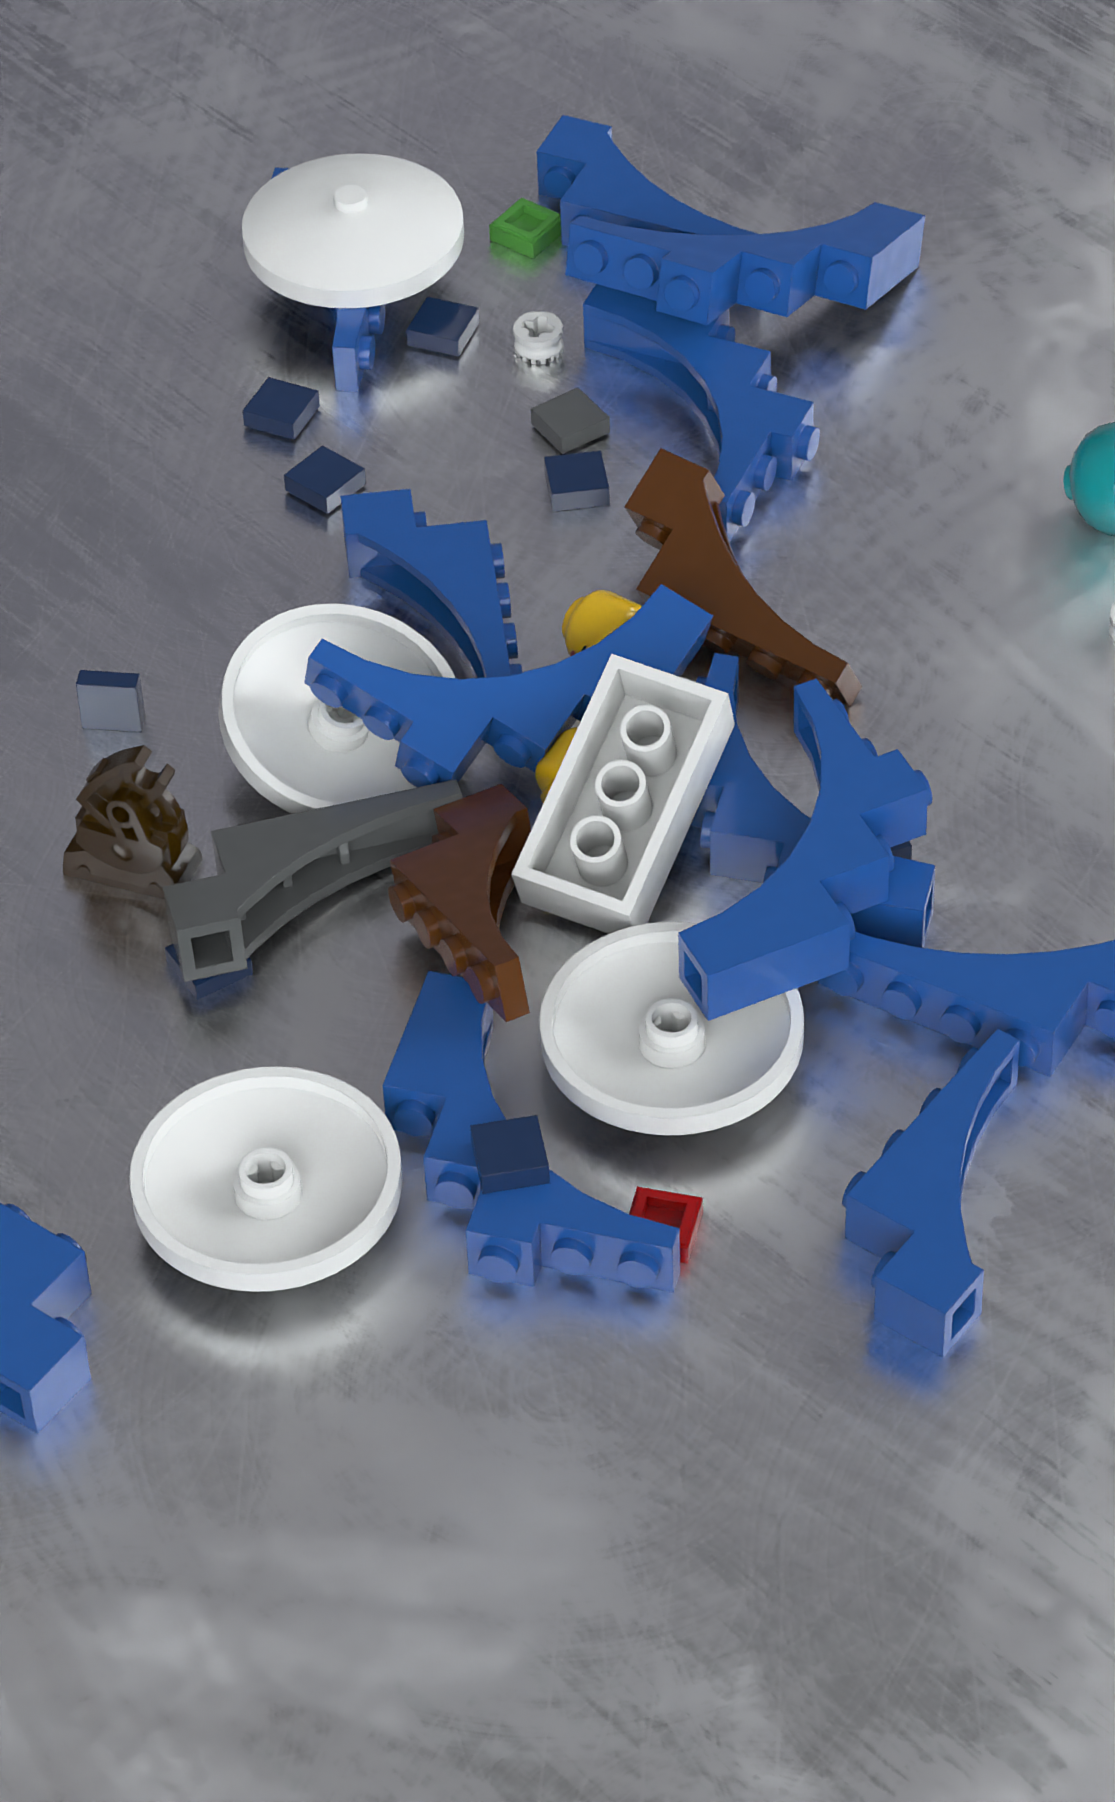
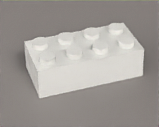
(624, 797)

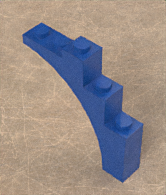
(773, 272)
(722, 381)
(521, 715)
(757, 828)
(801, 916)
(440, 1090)

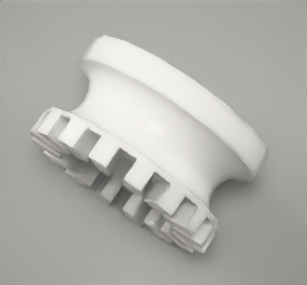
(535, 348)

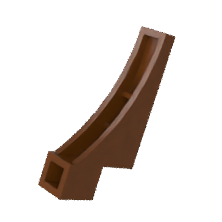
(682, 518)
(460, 889)

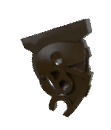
(131, 828)

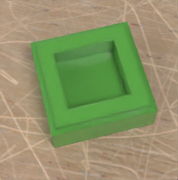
(526, 228)

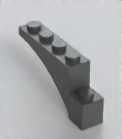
(285, 866)

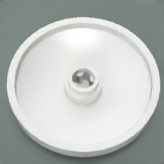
(353, 230)
(291, 741)
(642, 1053)
(266, 1178)

